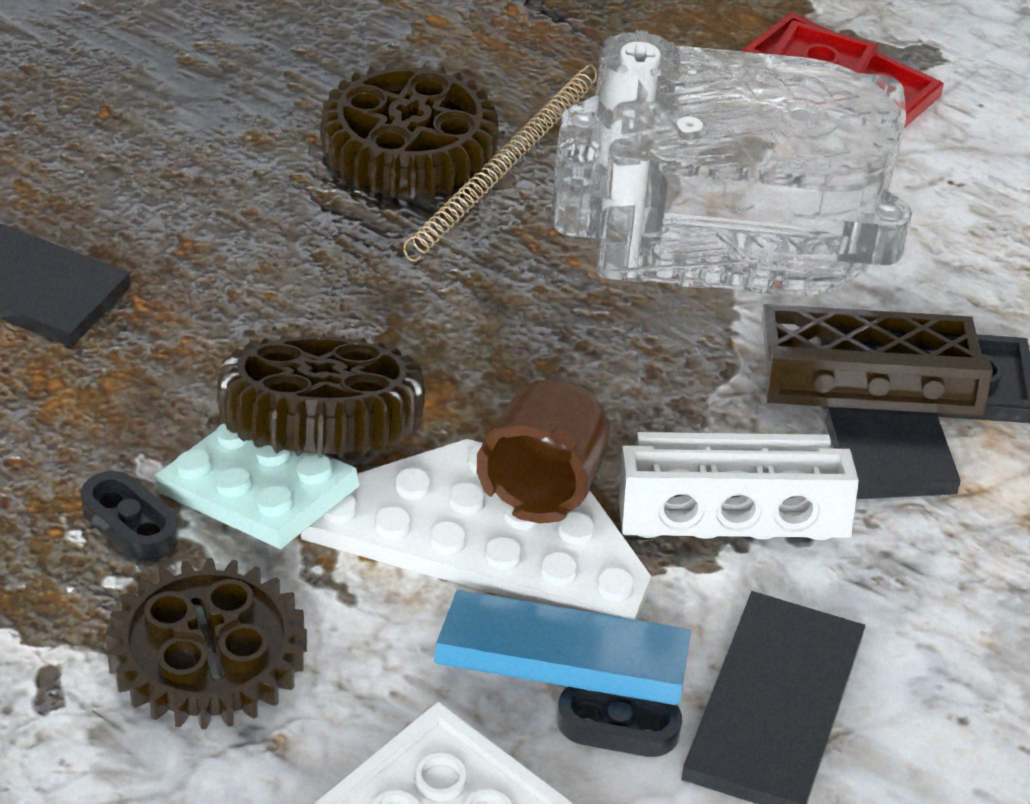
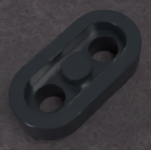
(139, 520)
(618, 722)

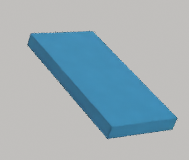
(564, 647)

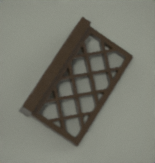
(891, 378)

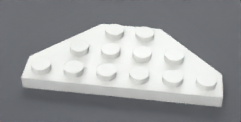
(441, 523)

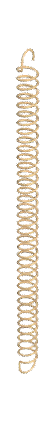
(545, 107)

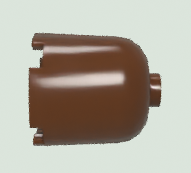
(545, 450)

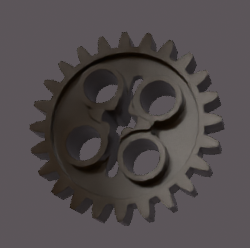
(164, 655)

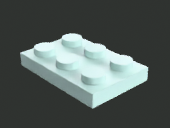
(255, 487)

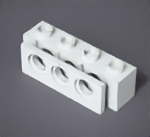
(722, 465)

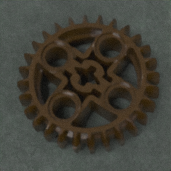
(408, 130)
(321, 395)

